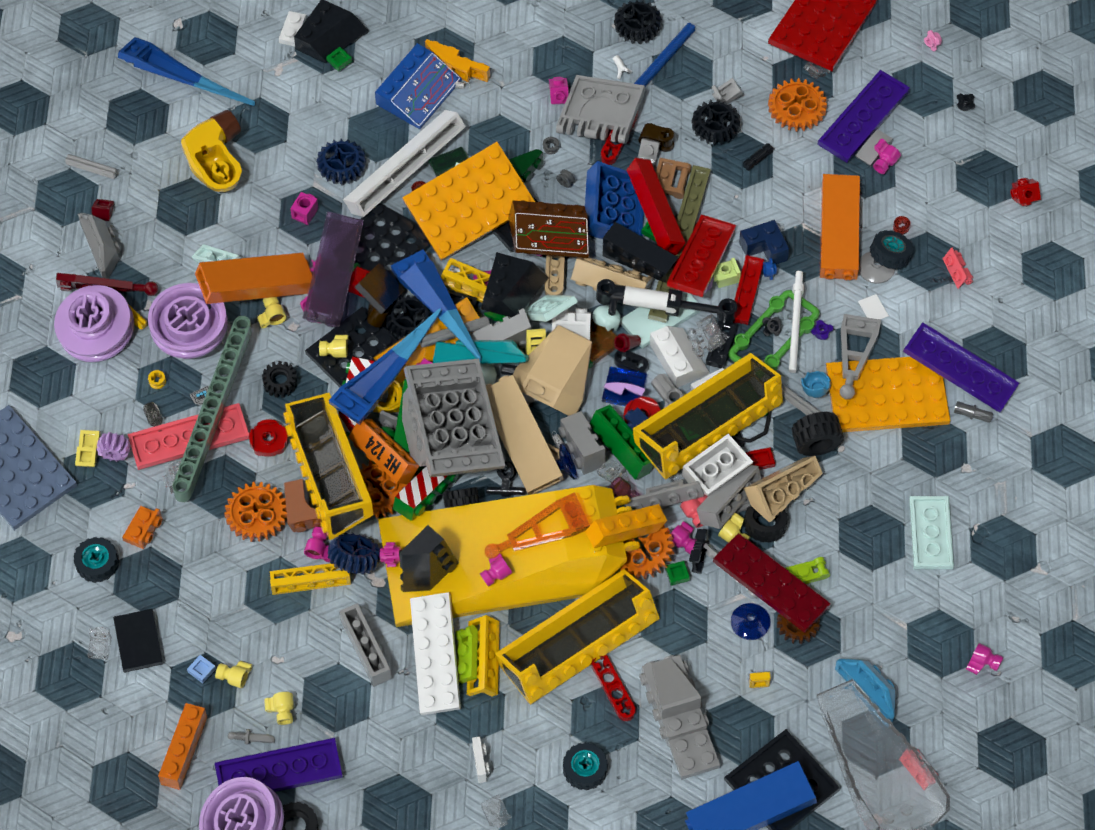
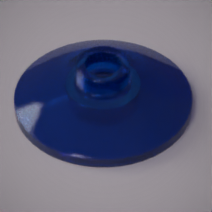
(566, 462)
(750, 629)

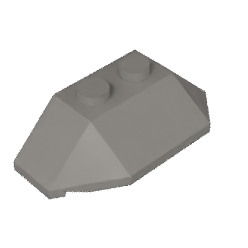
(100, 243)

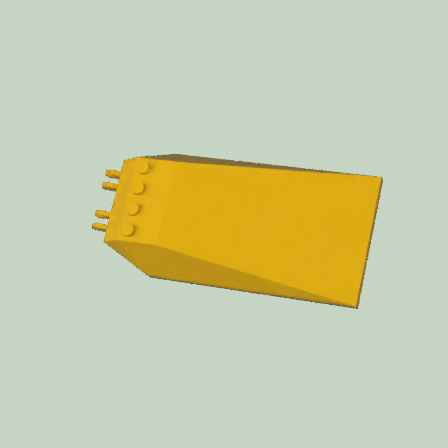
(540, 573)

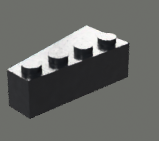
(638, 253)

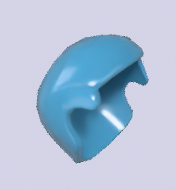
(816, 384)

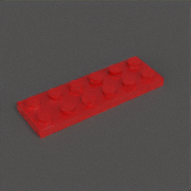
(701, 255)

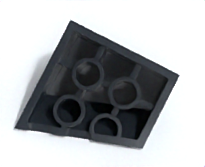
(327, 30)
(511, 285)
(425, 561)

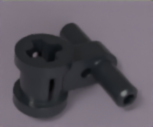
(506, 489)

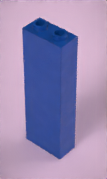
(756, 803)

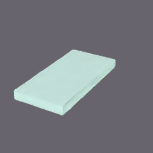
(549, 307)
(639, 324)
(931, 532)

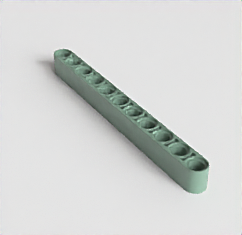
(212, 415)

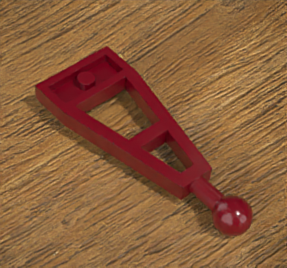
(67, 282)

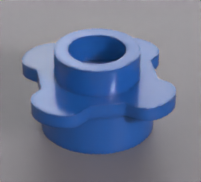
(769, 269)

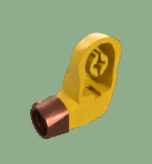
(208, 154)

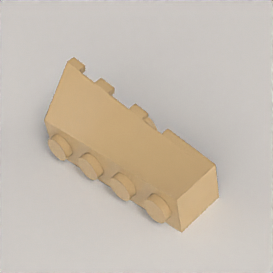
(591, 271)
(778, 489)

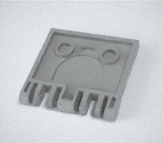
(600, 105)

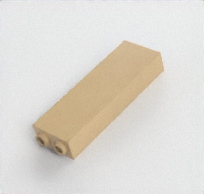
(522, 436)

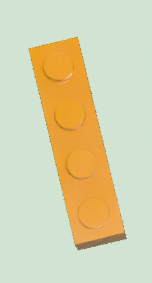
(626, 526)

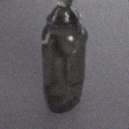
(153, 414)

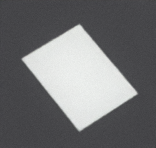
(873, 307)

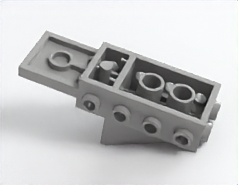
(679, 715)

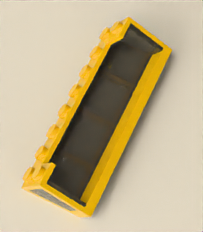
(709, 413)
(327, 464)
(578, 635)

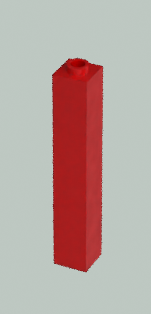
(655, 205)

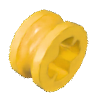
(162, 381)

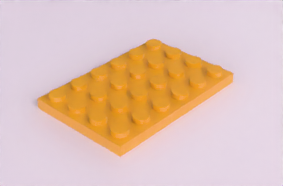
(467, 200)
(889, 395)

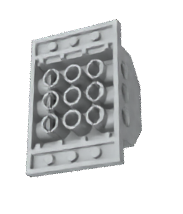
(450, 419)

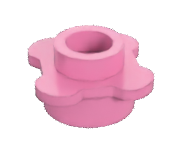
(933, 40)

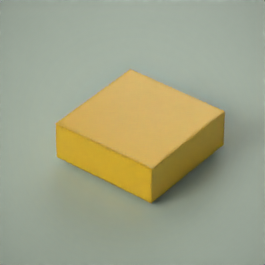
(759, 680)

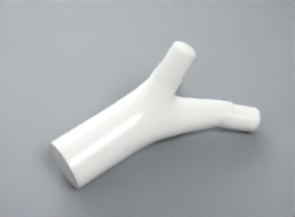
(620, 65)

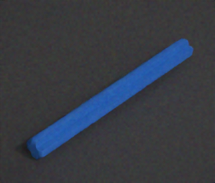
(666, 54)

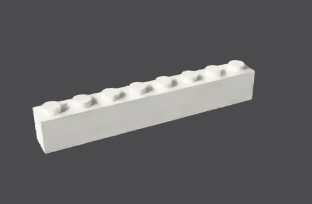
(404, 163)

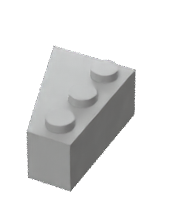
(509, 329)
(582, 443)

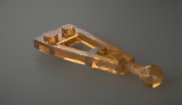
(572, 513)

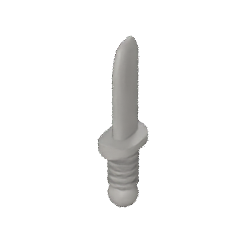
(251, 737)

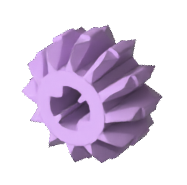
(113, 446)

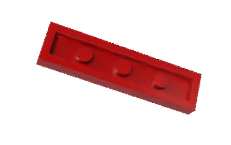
(747, 288)

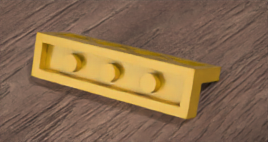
(460, 283)
(308, 581)
(488, 664)

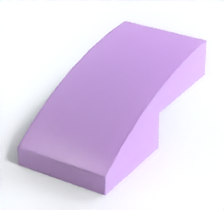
(619, 387)

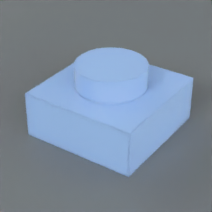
(201, 669)

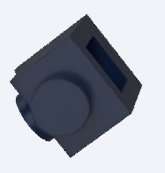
(635, 417)

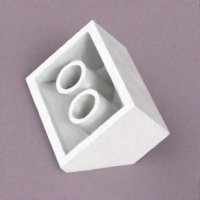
(676, 355)
(716, 465)

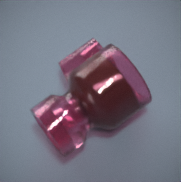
(622, 488)

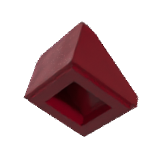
(103, 209)

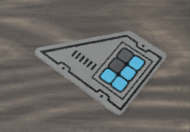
(199, 395)

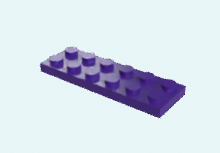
(863, 116)
(961, 367)
(286, 766)

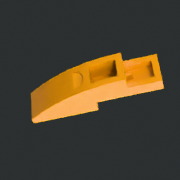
(460, 65)

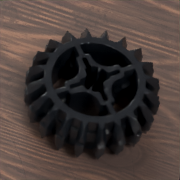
(633, 20)
(714, 128)
(403, 324)

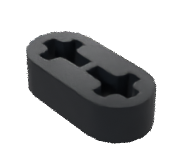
(631, 361)

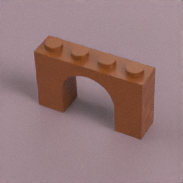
(299, 513)

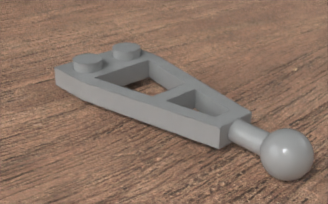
(861, 327)

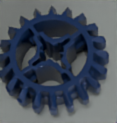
(332, 157)
(354, 553)

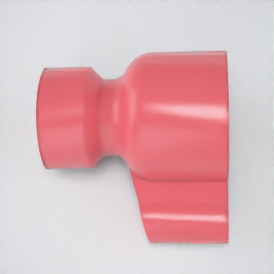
(690, 509)

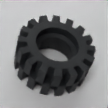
(279, 369)
(461, 497)

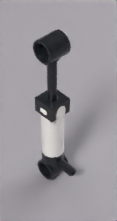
(659, 300)

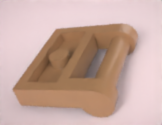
(666, 172)

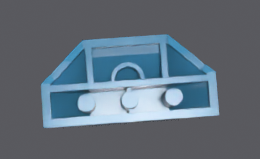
(871, 682)

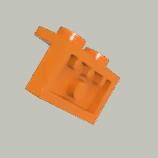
(142, 527)

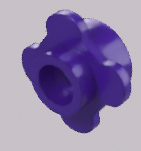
(822, 335)

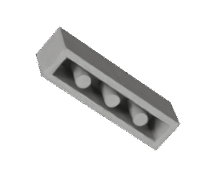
(727, 499)
(365, 644)

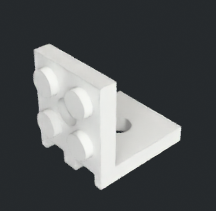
(574, 321)

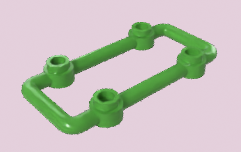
(776, 305)

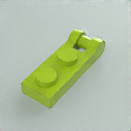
(805, 573)
(467, 653)

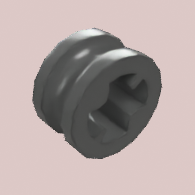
(548, 140)
(565, 178)

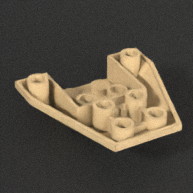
(557, 371)

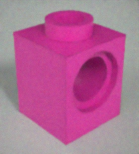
(302, 214)

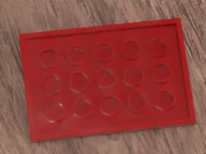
(821, 29)

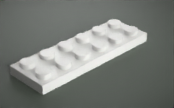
(435, 653)

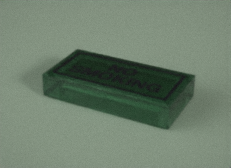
(447, 160)

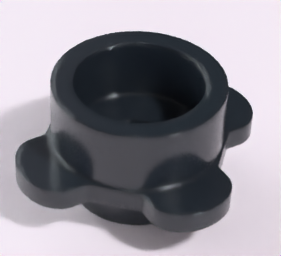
(965, 106)
(776, 326)

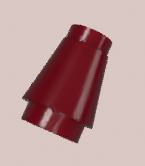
(625, 342)

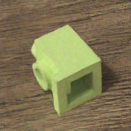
(727, 273)

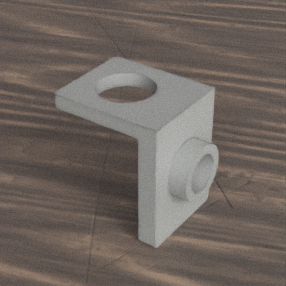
(388, 419)

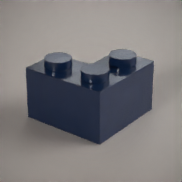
(766, 239)

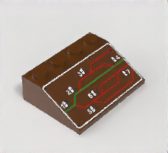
(549, 229)

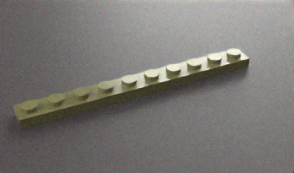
(686, 221)

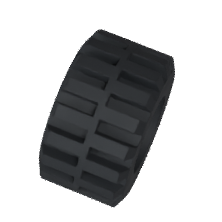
(817, 433)

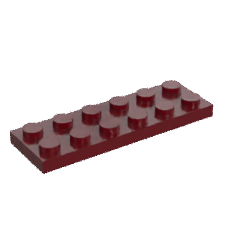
(771, 582)

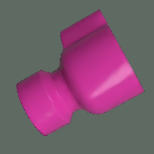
(888, 156)
(682, 537)
(315, 546)
(498, 570)
(983, 656)

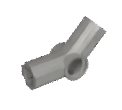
(666, 389)

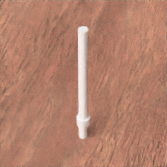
(798, 290)

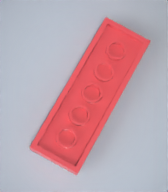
(170, 444)

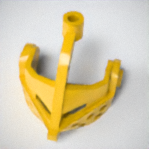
(391, 406)

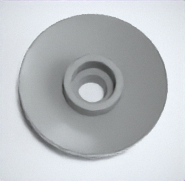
(873, 273)

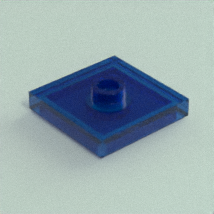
(623, 376)

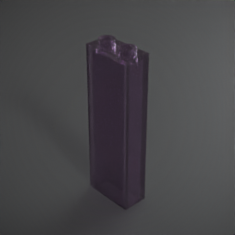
(333, 269)

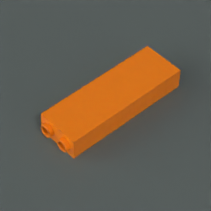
(839, 227)
(254, 278)

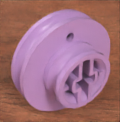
(94, 323)
(184, 324)
(242, 805)

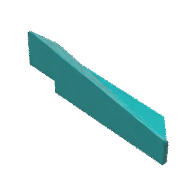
(490, 351)

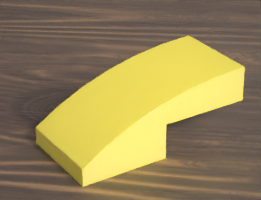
(87, 451)

